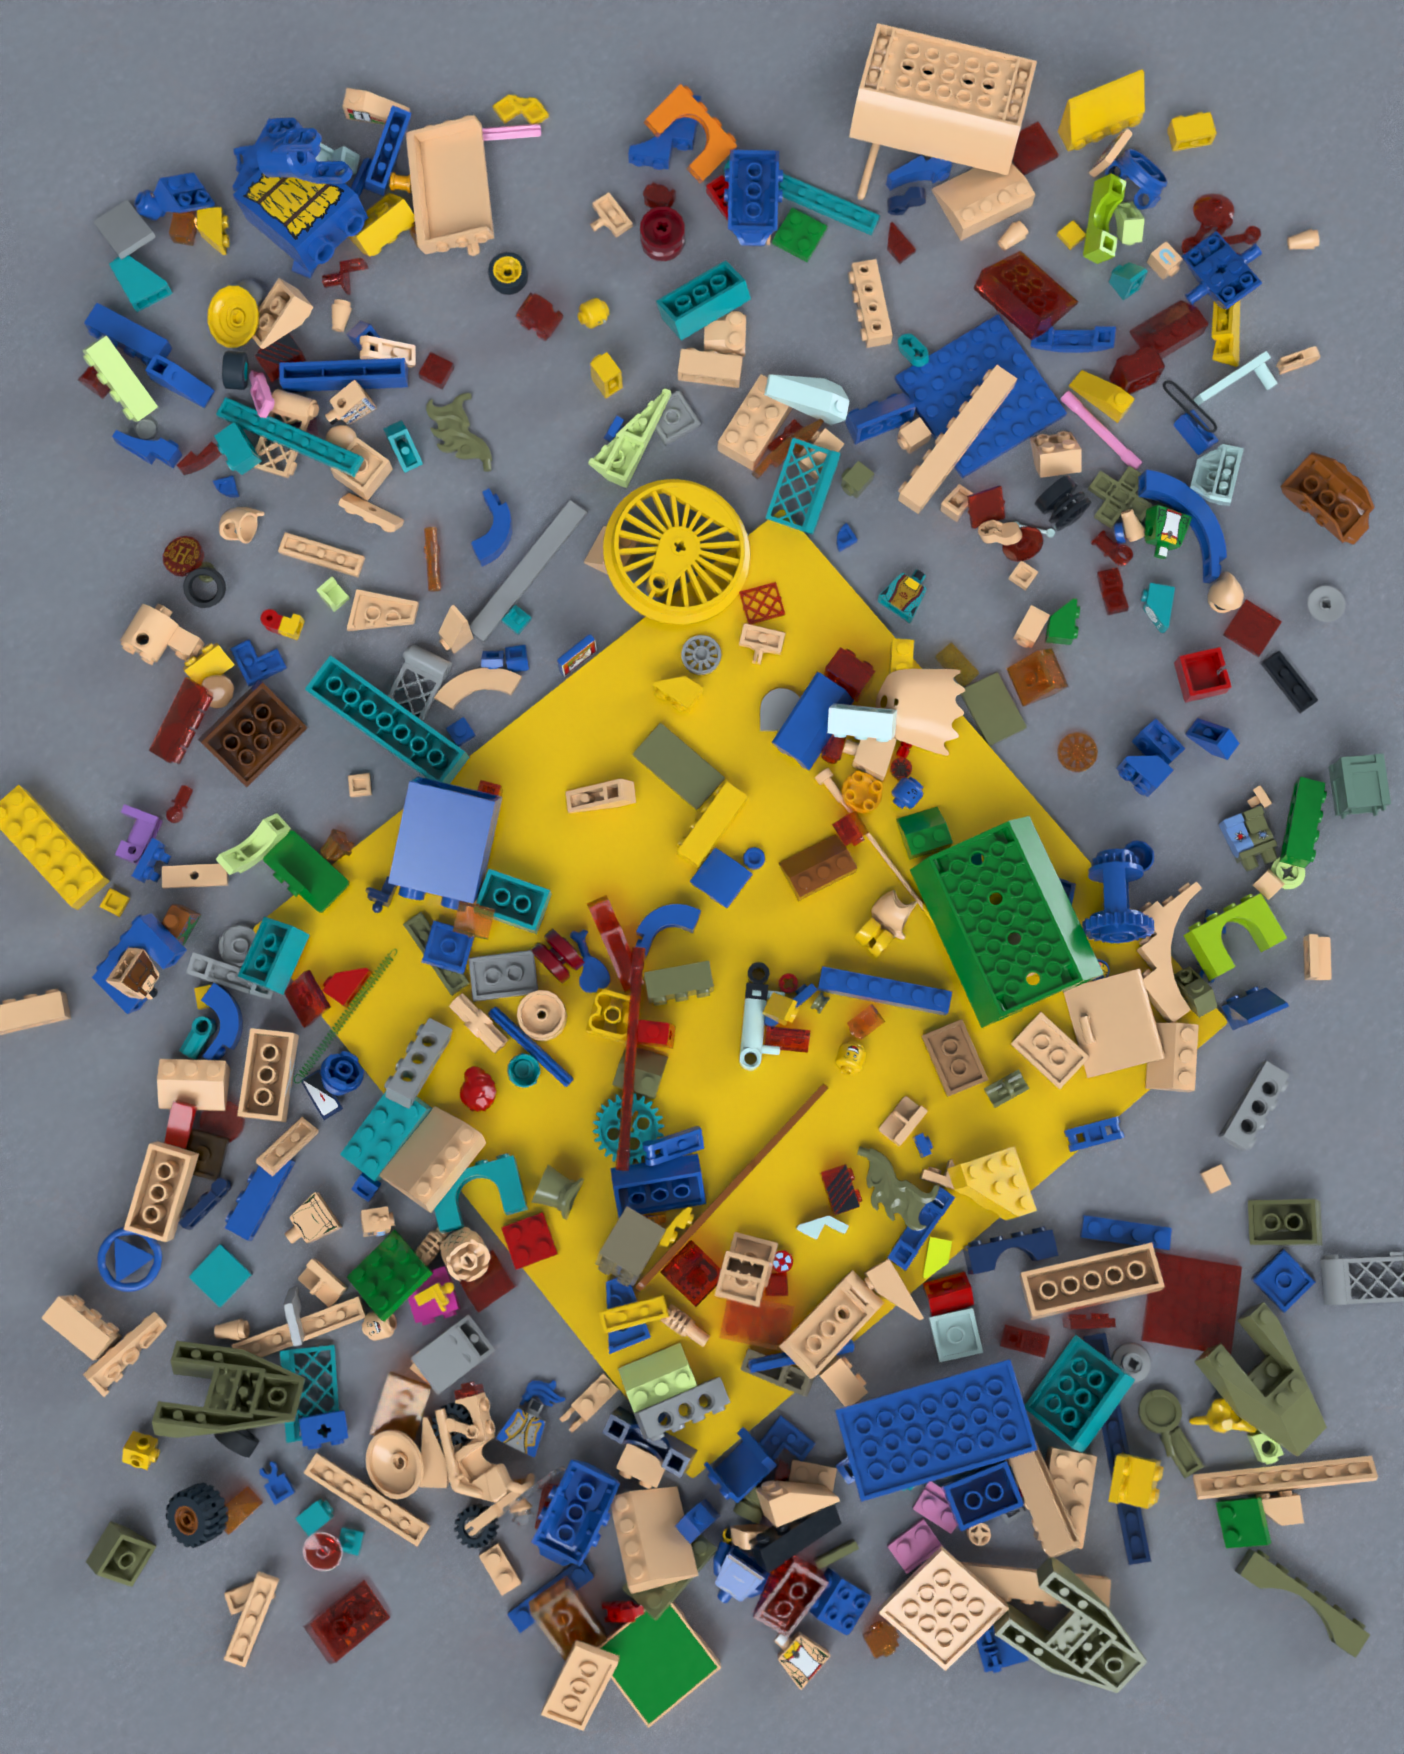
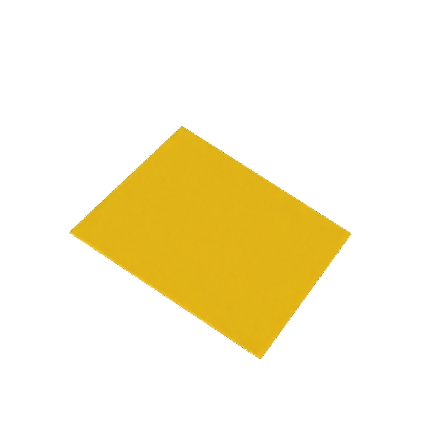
(629, 852)

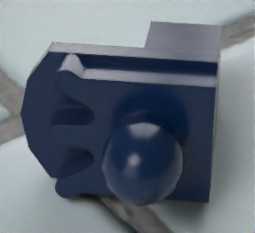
(381, 897)

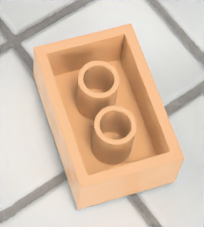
(82, 1326)

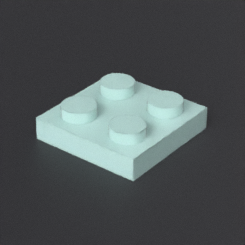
(955, 1335)

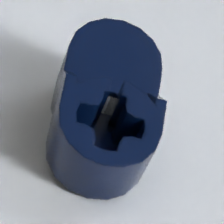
(913, 197)

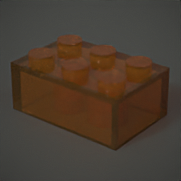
(757, 1326)
(566, 1617)

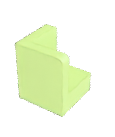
(332, 594)

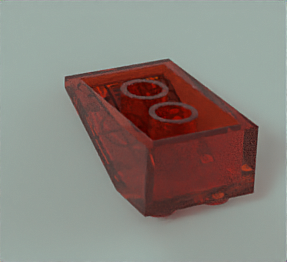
(789, 1594)
(346, 1622)

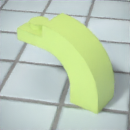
(255, 847)

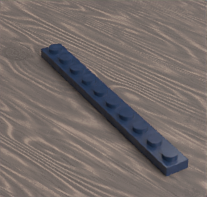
(1116, 1443)

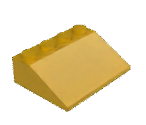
(1103, 111)

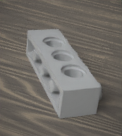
(406, 1092)
(1232, 1131)
(648, 1417)

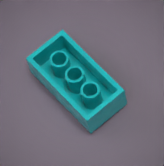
(703, 300)
(383, 1135)

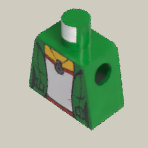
(1165, 529)

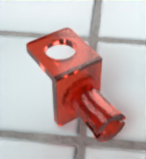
(343, 277)

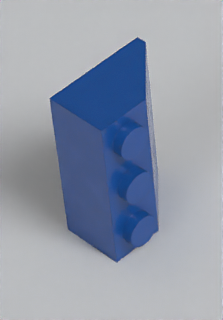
(880, 417)

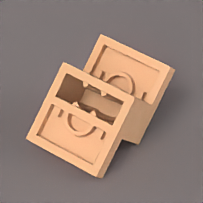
(746, 1269)

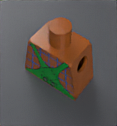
(180, 921)

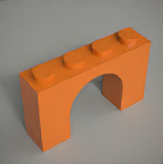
(682, 105)

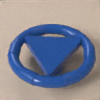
(128, 1260)

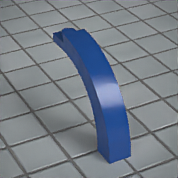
(1203, 521)

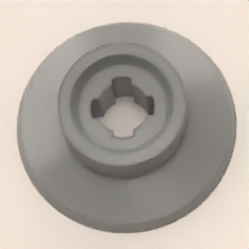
(1327, 595)
(1136, 1352)

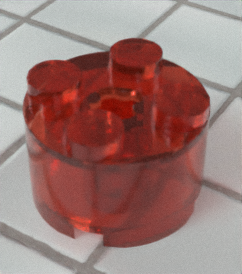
(539, 315)

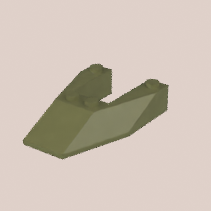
(1274, 1392)
(241, 1393)
(1085, 1643)

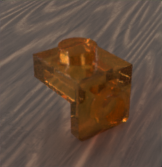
(865, 1022)

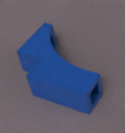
(658, 151)

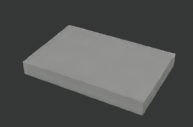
(124, 229)
(503, 975)

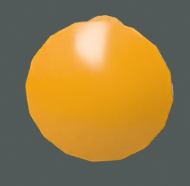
(862, 792)

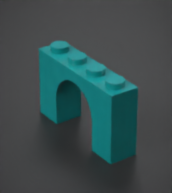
(502, 1172)

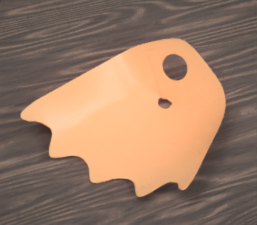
(924, 706)

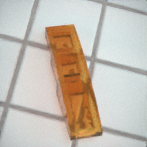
(779, 454)

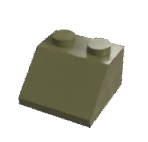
(648, 1072)
(120, 1554)

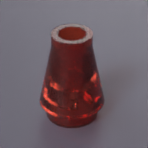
(833, 750)

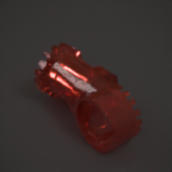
(1111, 549)

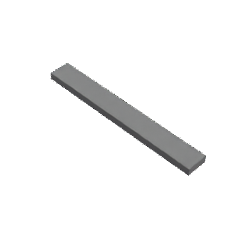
(527, 571)

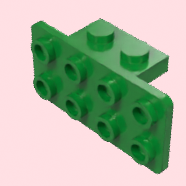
(305, 872)

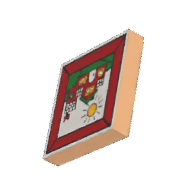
(1110, 153)

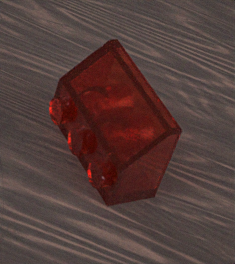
(1171, 328)

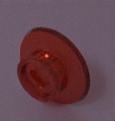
(317, 1557)

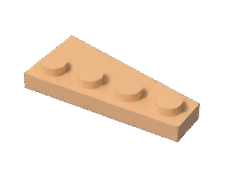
(125, 1352)

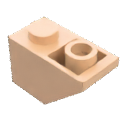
(1282, 1508)

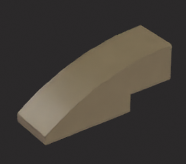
(786, 1376)

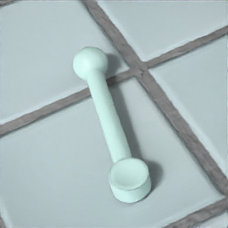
(1049, 533)

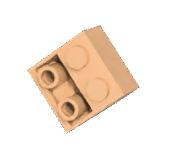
(1056, 454)

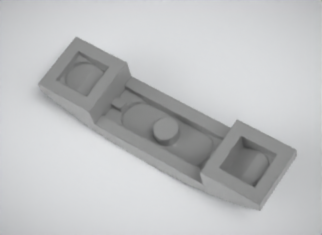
(224, 975)

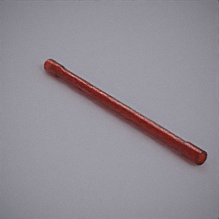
(623, 1150)

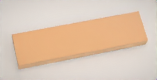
(321, 554)
(251, 1619)

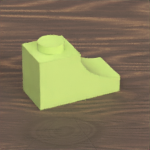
(1129, 223)

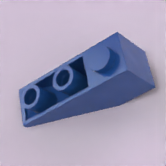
(178, 380)

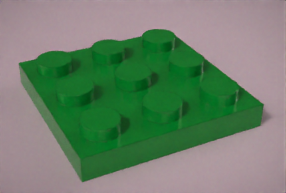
(389, 1275)

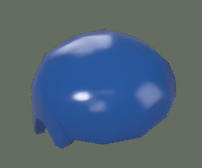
(1143, 852)

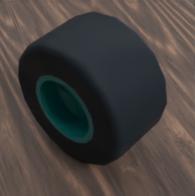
(235, 370)

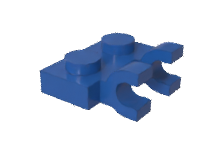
(144, 869)

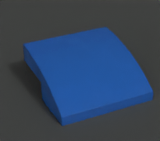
(721, 878)

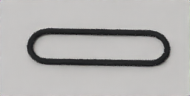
(1186, 410)

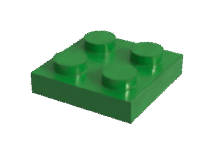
(799, 235)

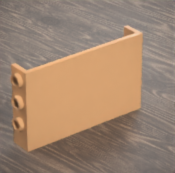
(449, 185)

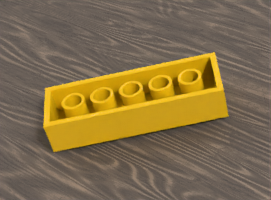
(49, 848)

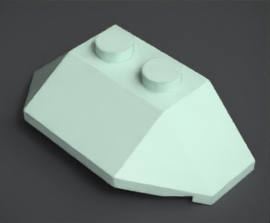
(1217, 474)

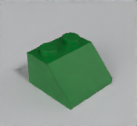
(924, 833)

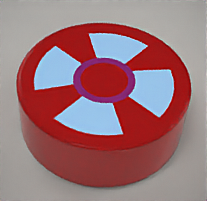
(783, 1261)

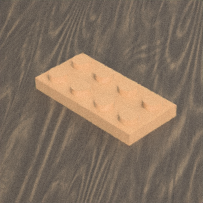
(579, 1685)

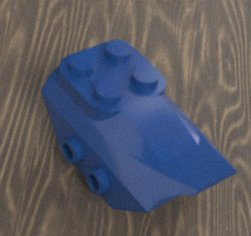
(753, 195)
(575, 1513)

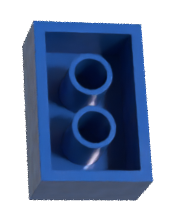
(982, 1495)

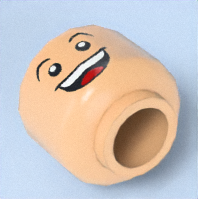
(376, 1328)

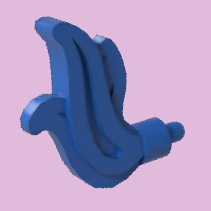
(542, 1391)

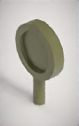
(1161, 1414)

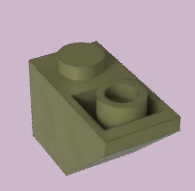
(1195, 991)

